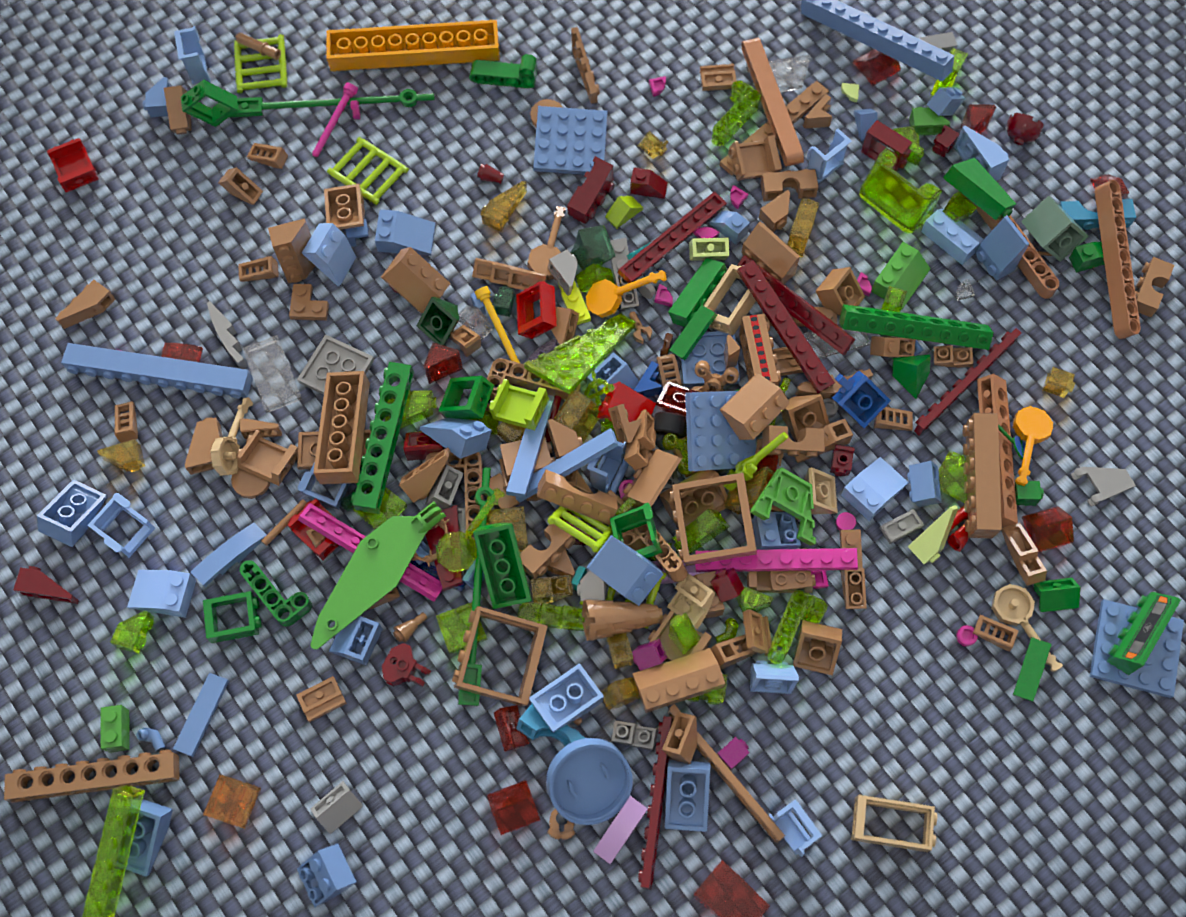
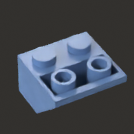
(613, 371)
(776, 532)
(357, 640)
(326, 875)

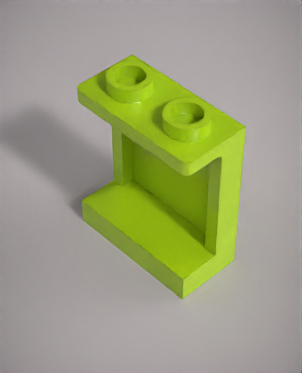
(518, 405)

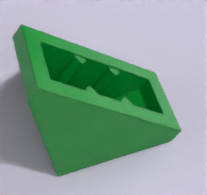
(911, 372)

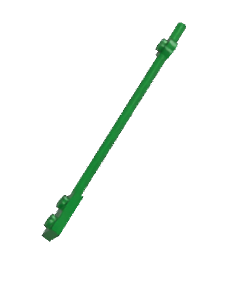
(255, 105)
(473, 671)

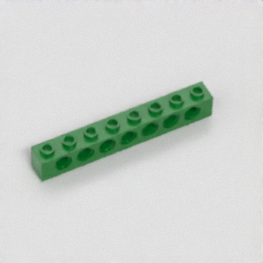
(915, 327)
(394, 373)

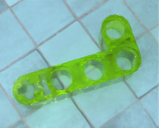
(746, 104)
(804, 611)

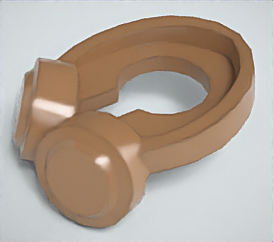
(554, 828)

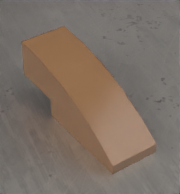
(644, 440)
(1024, 554)

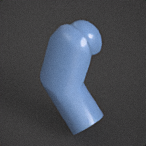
(152, 736)

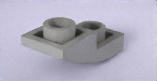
(634, 735)

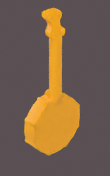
(605, 296)
(1033, 427)

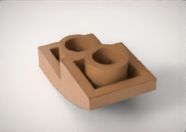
(953, 357)

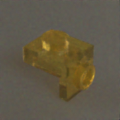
(652, 145)

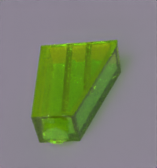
(949, 81)
(418, 407)
(703, 530)

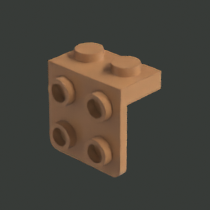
(792, 580)

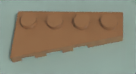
(584, 66)

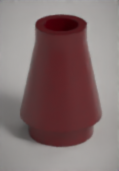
(490, 174)

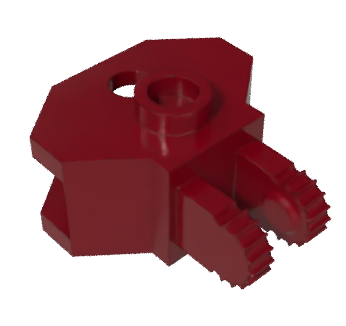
(404, 667)

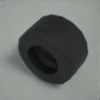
(670, 423)

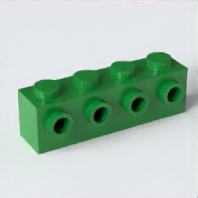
(697, 291)

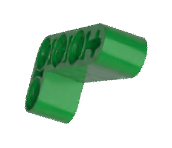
(505, 74)
(270, 592)

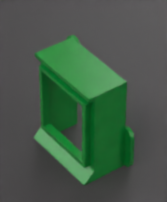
(634, 519)

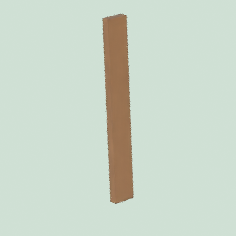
(734, 784)

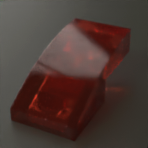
(182, 351)

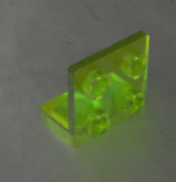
(952, 476)

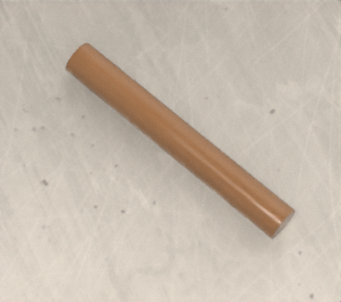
(283, 523)

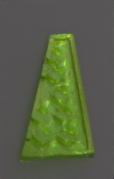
(579, 356)

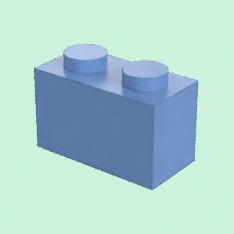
(946, 101)
(924, 484)

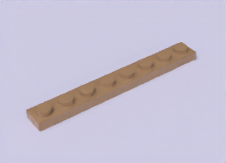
(796, 110)

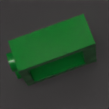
(214, 116)
(475, 407)
(211, 624)

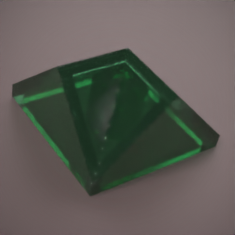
(592, 247)

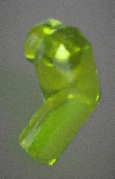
(730, 631)

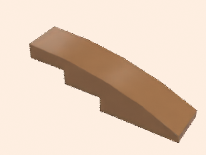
(506, 274)

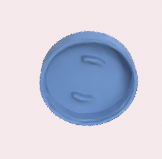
(589, 781)

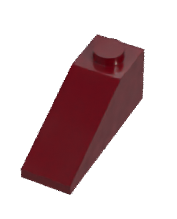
(36, 584)

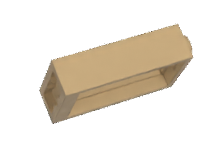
(723, 323)
(930, 821)

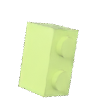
(709, 248)

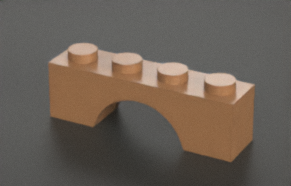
(558, 491)

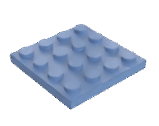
(569, 139)
(709, 436)
(1161, 667)

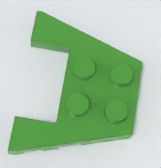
(792, 496)

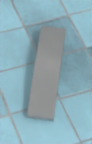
(226, 332)

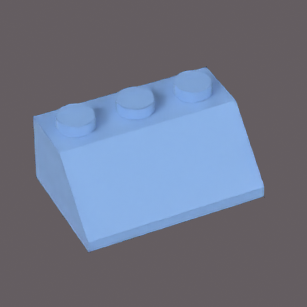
(951, 236)

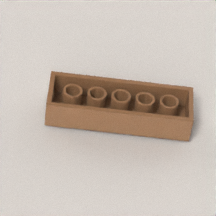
(342, 428)
(983, 476)

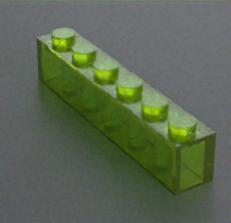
(113, 852)

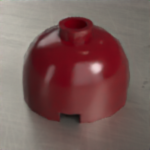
(1023, 129)

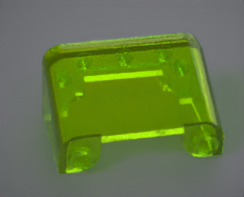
(896, 196)

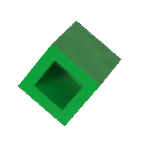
(1029, 494)

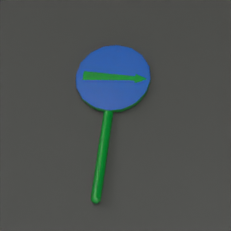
(1019, 444)

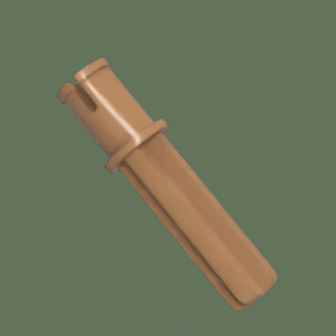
(263, 48)

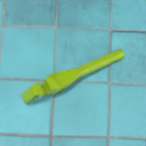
(749, 464)

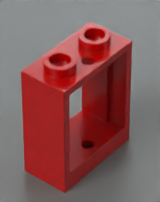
(526, 323)

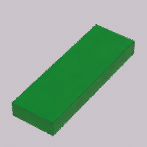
(693, 332)
(1032, 669)

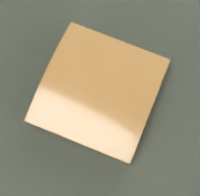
(693, 599)

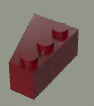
(592, 192)

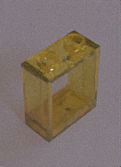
(803, 226)

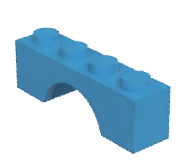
(1088, 219)
(534, 727)

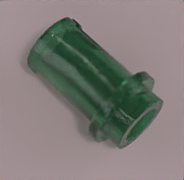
(346, 502)

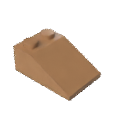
(345, 206)

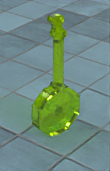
(457, 549)

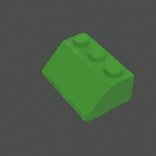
(903, 271)

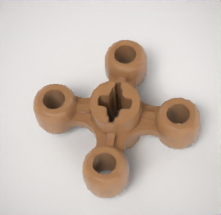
(715, 379)

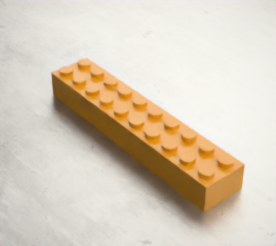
(412, 45)

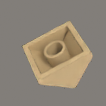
(823, 491)

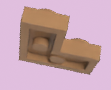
(303, 307)

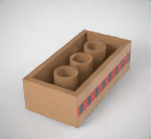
(758, 348)

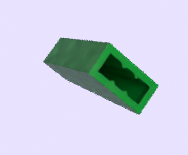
(980, 187)

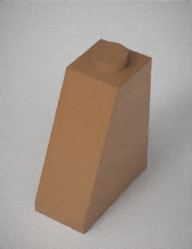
(178, 120)
(199, 453)

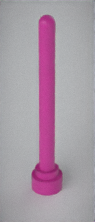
(349, 91)

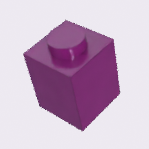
(649, 654)
(734, 753)

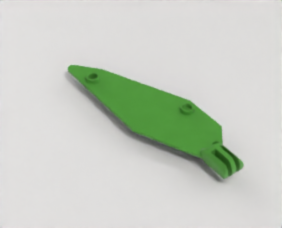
(374, 570)

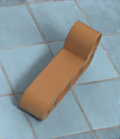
(640, 538)

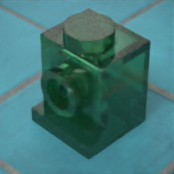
(504, 301)

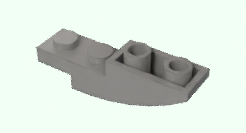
(621, 251)

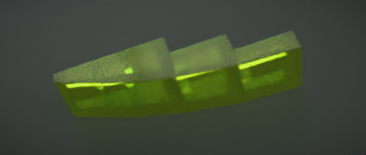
(553, 616)

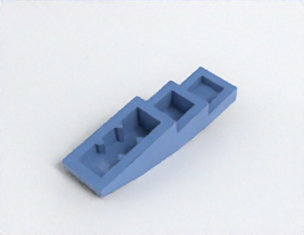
(228, 554)

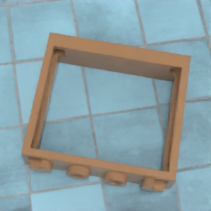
(681, 534)
(532, 661)

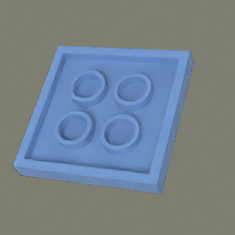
(709, 349)

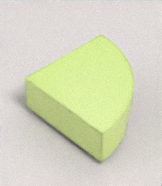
(850, 91)

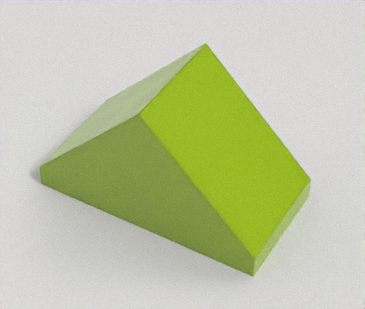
(623, 210)

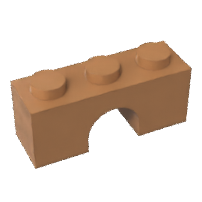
(802, 181)
(1155, 274)
(809, 441)
(536, 561)

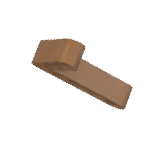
(524, 381)
(469, 471)

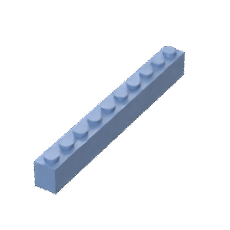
(880, 36)
(157, 370)

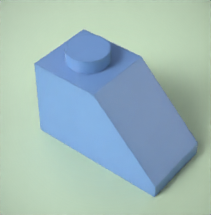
(155, 99)
(731, 225)

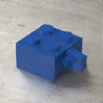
(860, 398)

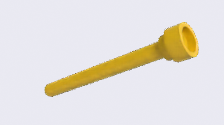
(484, 295)

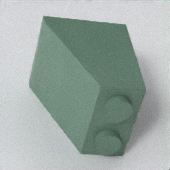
(1054, 229)

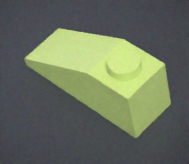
(933, 539)

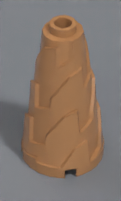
(609, 618)

